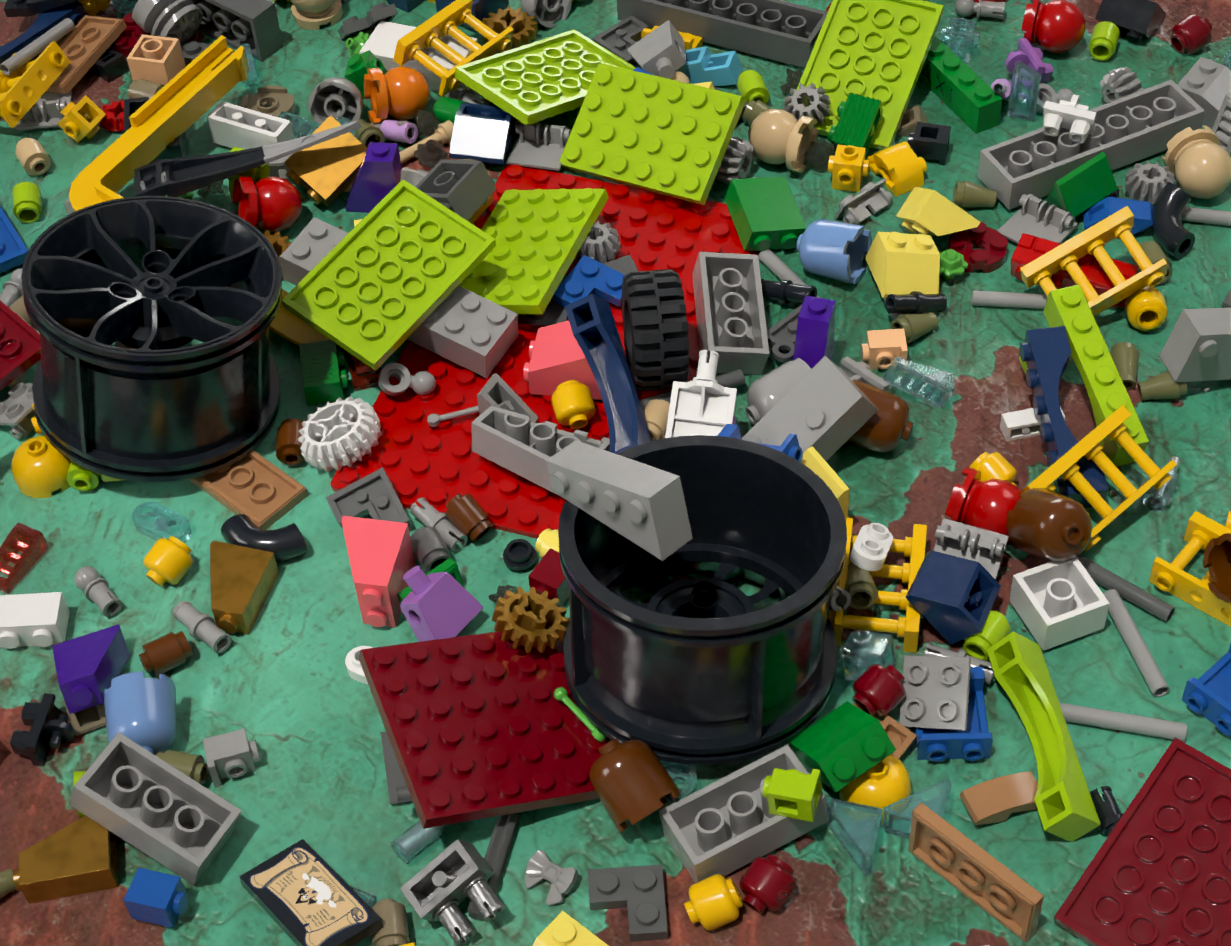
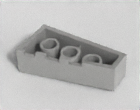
(522, 444)
(624, 495)

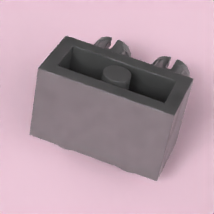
(446, 883)

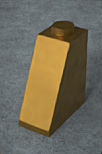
(239, 584)
(68, 863)

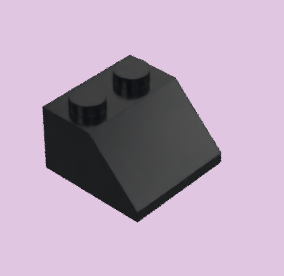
(1134, 17)

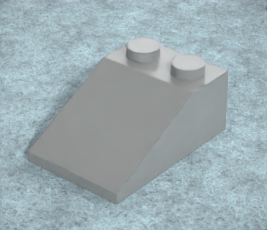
(1207, 86)

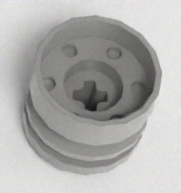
(168, 18)

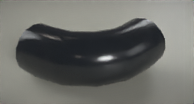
(1167, 221)
(283, 542)

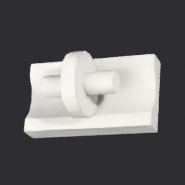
(1069, 116)

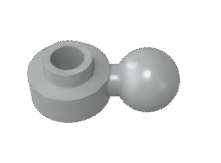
(1047, 93)
(422, 382)

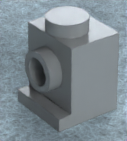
(230, 755)

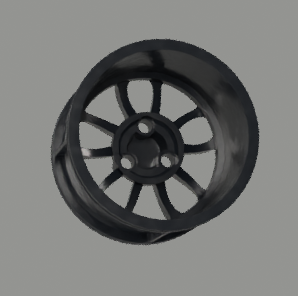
(154, 281)
(703, 663)

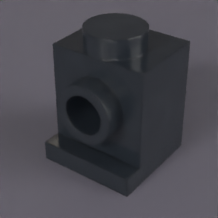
(930, 141)

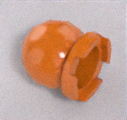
(395, 93)

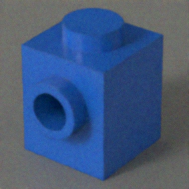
(156, 898)

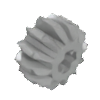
(1119, 84)
(810, 96)
(736, 161)
(1147, 181)
(600, 244)

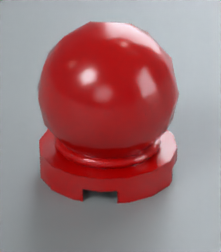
(1053, 25)
(268, 203)
(982, 503)

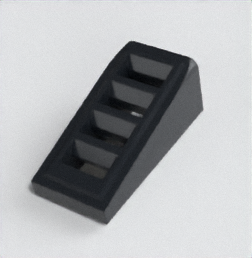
(110, 65)

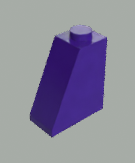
(375, 178)
(815, 330)
(88, 666)

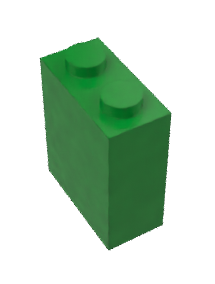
(764, 213)
(843, 745)

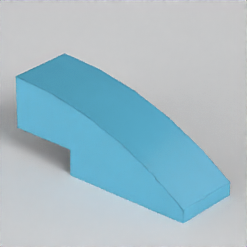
(718, 68)

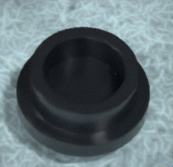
(519, 554)

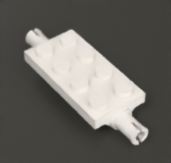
(701, 404)

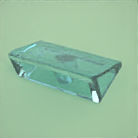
(1024, 92)

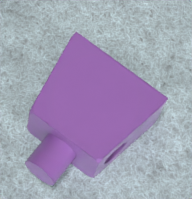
(437, 605)

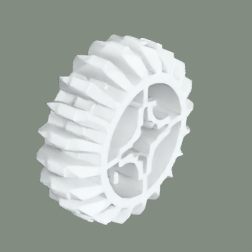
(339, 434)

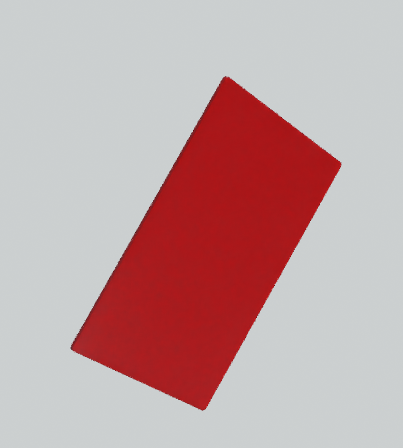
(439, 460)

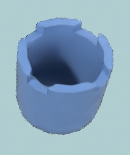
(834, 249)
(142, 710)

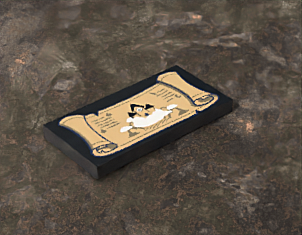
(310, 899)

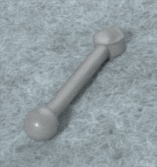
(435, 419)

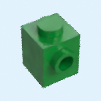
(358, 66)

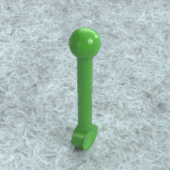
(562, 695)

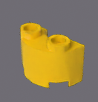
(899, 168)

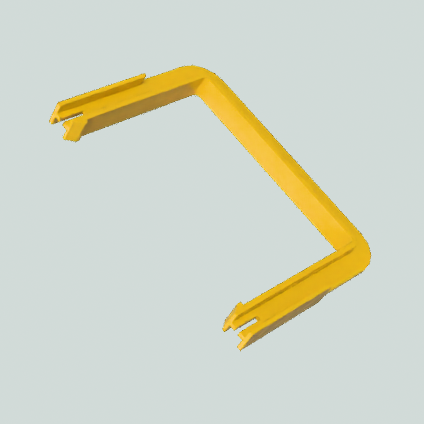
(163, 120)

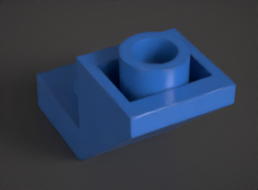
(1141, 209)

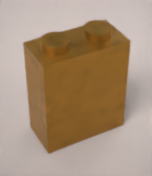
(328, 166)

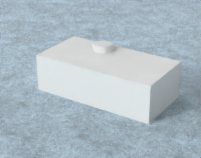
(383, 46)

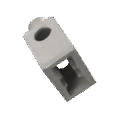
(660, 51)

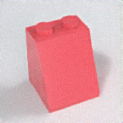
(557, 359)
(378, 560)

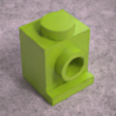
(793, 793)

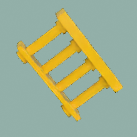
(444, 24)
(29, 82)
(1093, 241)
(1091, 449)
(1172, 578)
(905, 627)

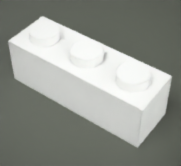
(1021, 424)

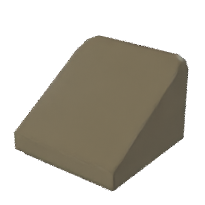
(910, 120)
(88, 719)

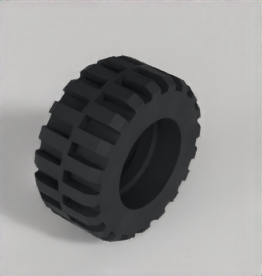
(655, 329)

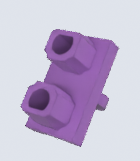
(1031, 57)

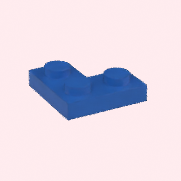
(590, 278)

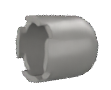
(772, 387)

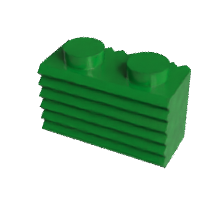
(856, 122)
(322, 372)

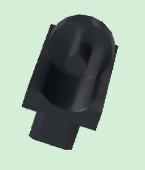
(47, 731)

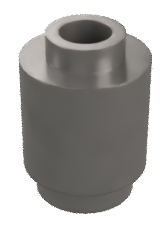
(429, 548)

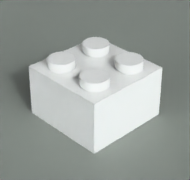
(1058, 602)

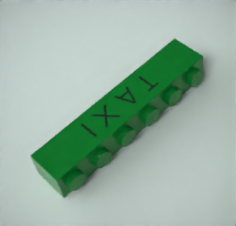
(960, 88)

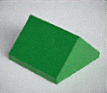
(1083, 186)

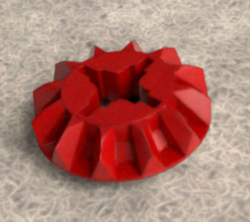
(109, 121)

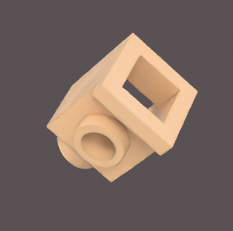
(883, 347)

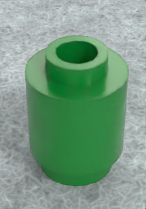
(446, 108)

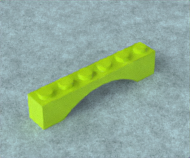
(1101, 378)
(1062, 788)

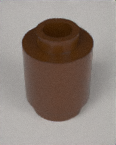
(287, 442)
(468, 516)
(165, 653)

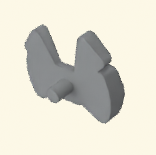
(541, 868)

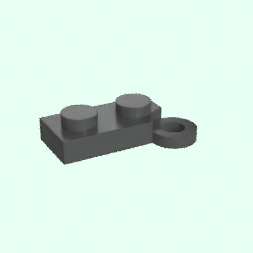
(783, 336)

